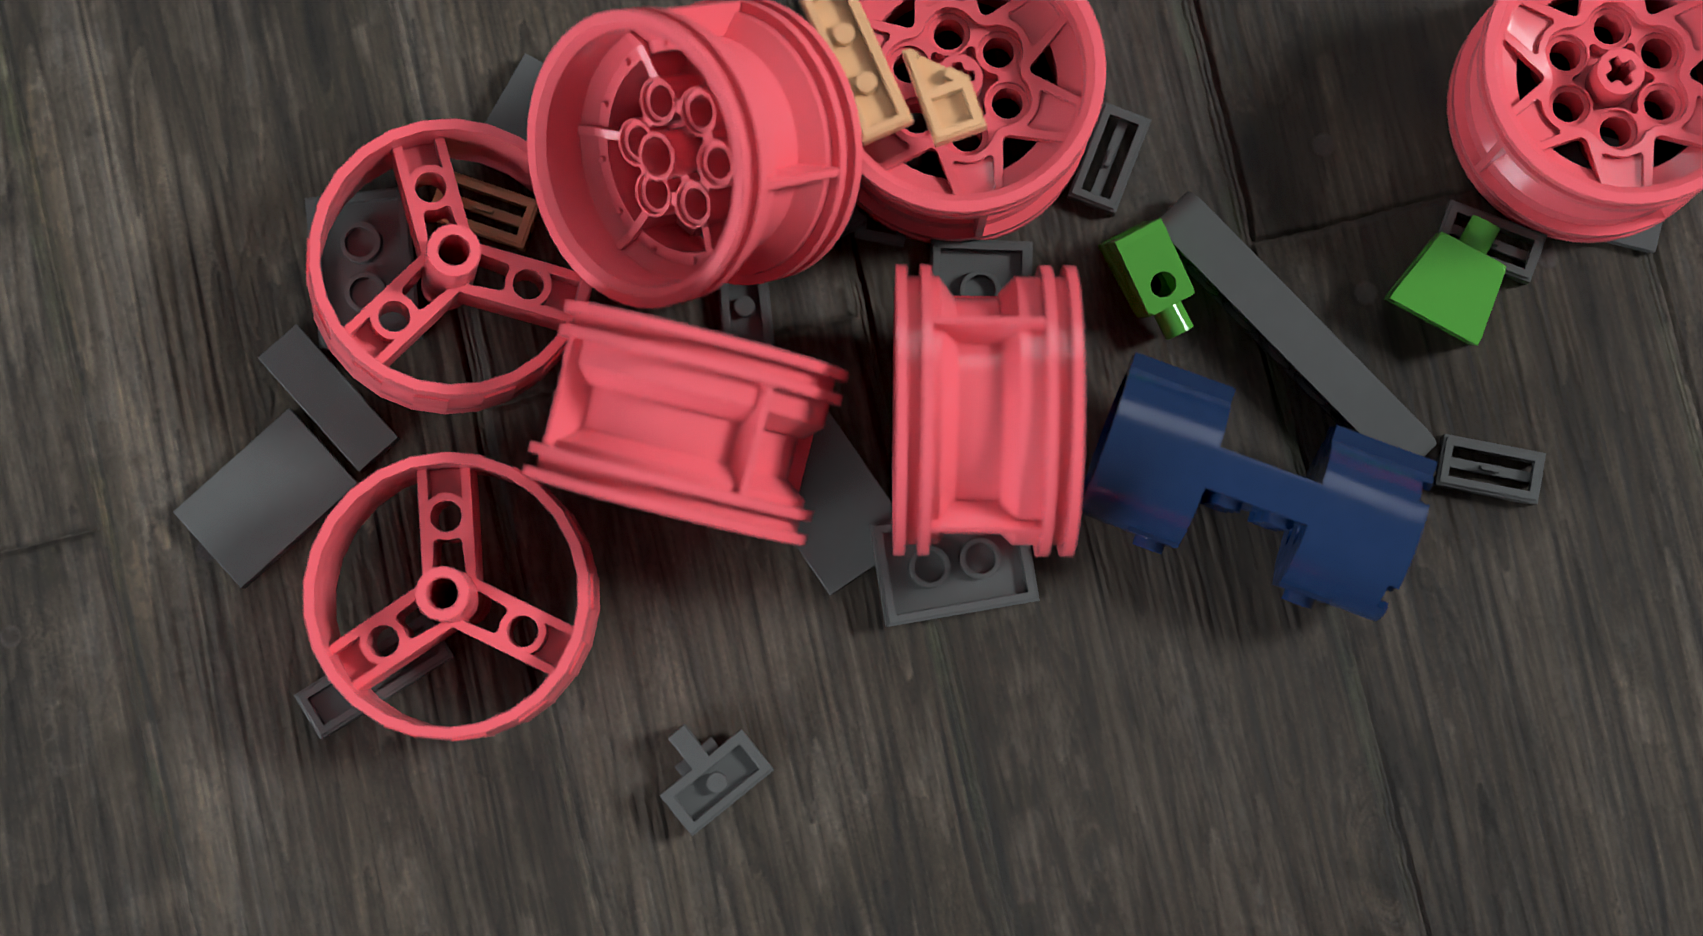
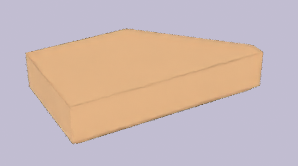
(944, 99)

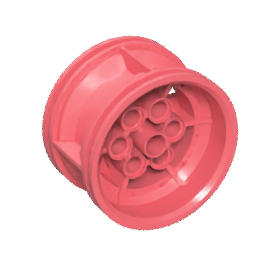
(687, 128)
(1511, 141)
(979, 195)
(988, 411)
(684, 422)

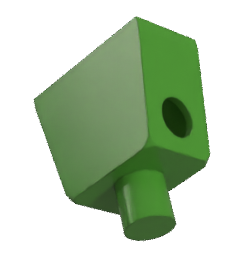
(1138, 257)
(1453, 282)

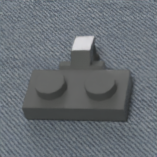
(712, 776)

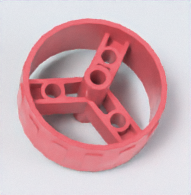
(445, 263)
(354, 659)

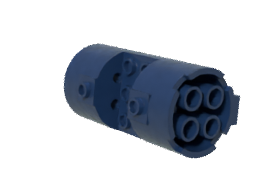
(1344, 524)

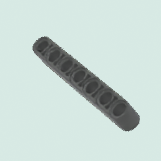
(1289, 329)

